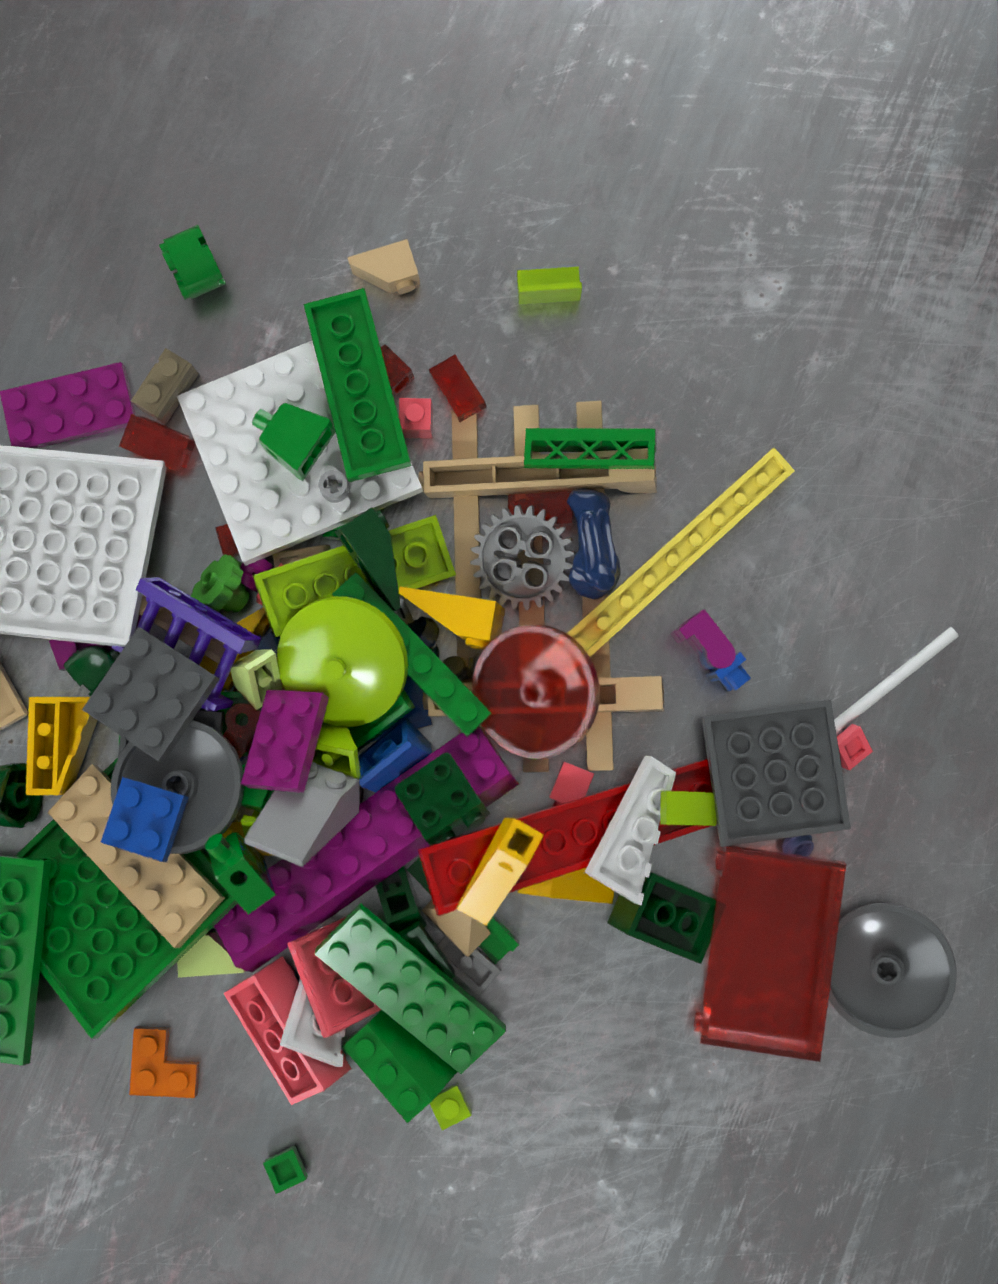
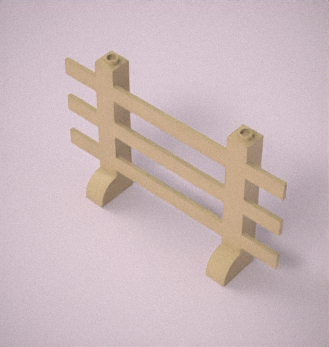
(471, 477)

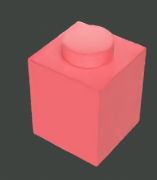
(416, 417)
(570, 784)

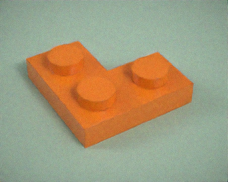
(154, 1073)

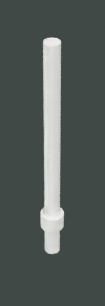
(894, 679)

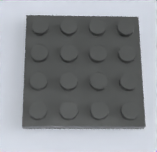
(775, 773)

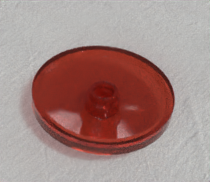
(537, 690)

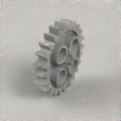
(527, 528)

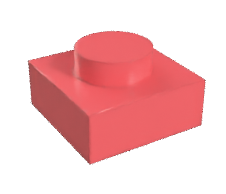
(853, 746)

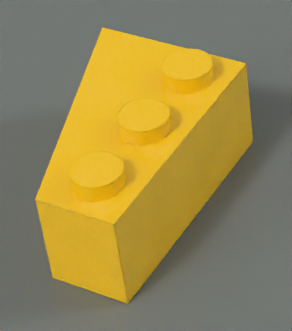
(56, 743)

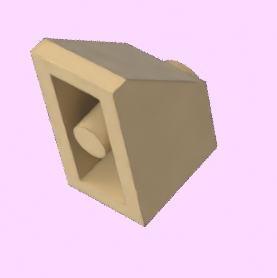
(387, 267)

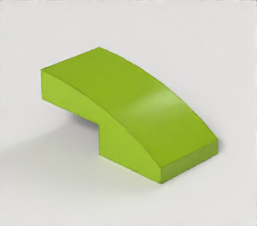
(687, 808)

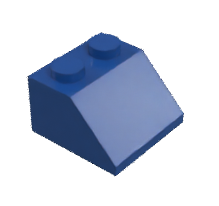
(392, 755)

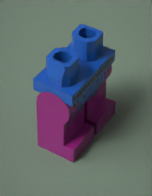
(713, 650)

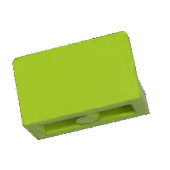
(549, 285)

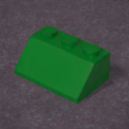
(398, 1064)

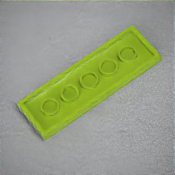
(418, 557)

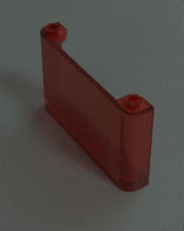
(771, 952)

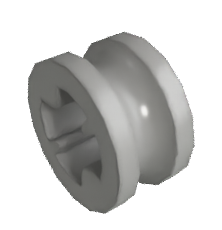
(342, 480)

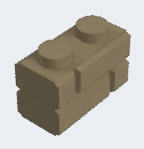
(163, 384)

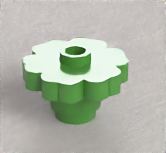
(222, 585)

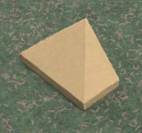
(459, 928)

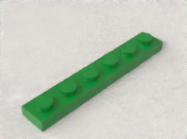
(424, 666)

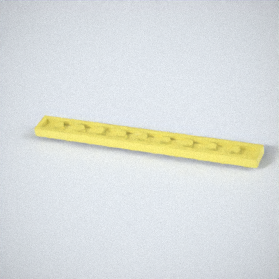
(681, 552)

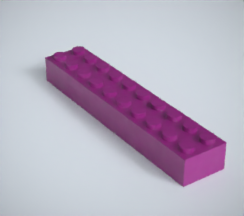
(354, 860)

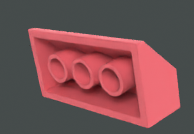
(263, 1009)

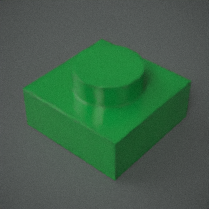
(285, 1169)

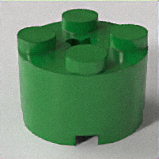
(195, 264)

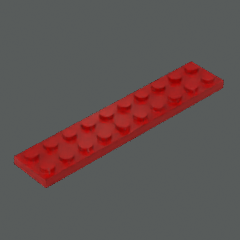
(567, 844)

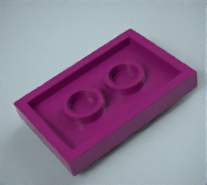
(285, 740)

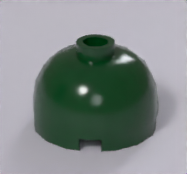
(90, 665)
(15, 805)

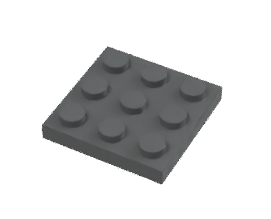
(151, 694)

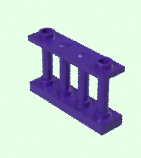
(209, 623)

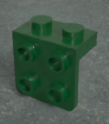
(441, 800)

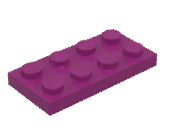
(68, 407)

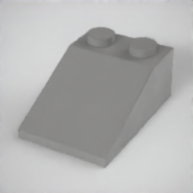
(302, 823)

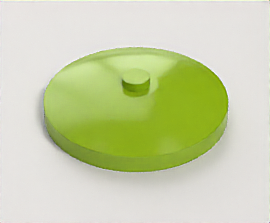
(348, 655)

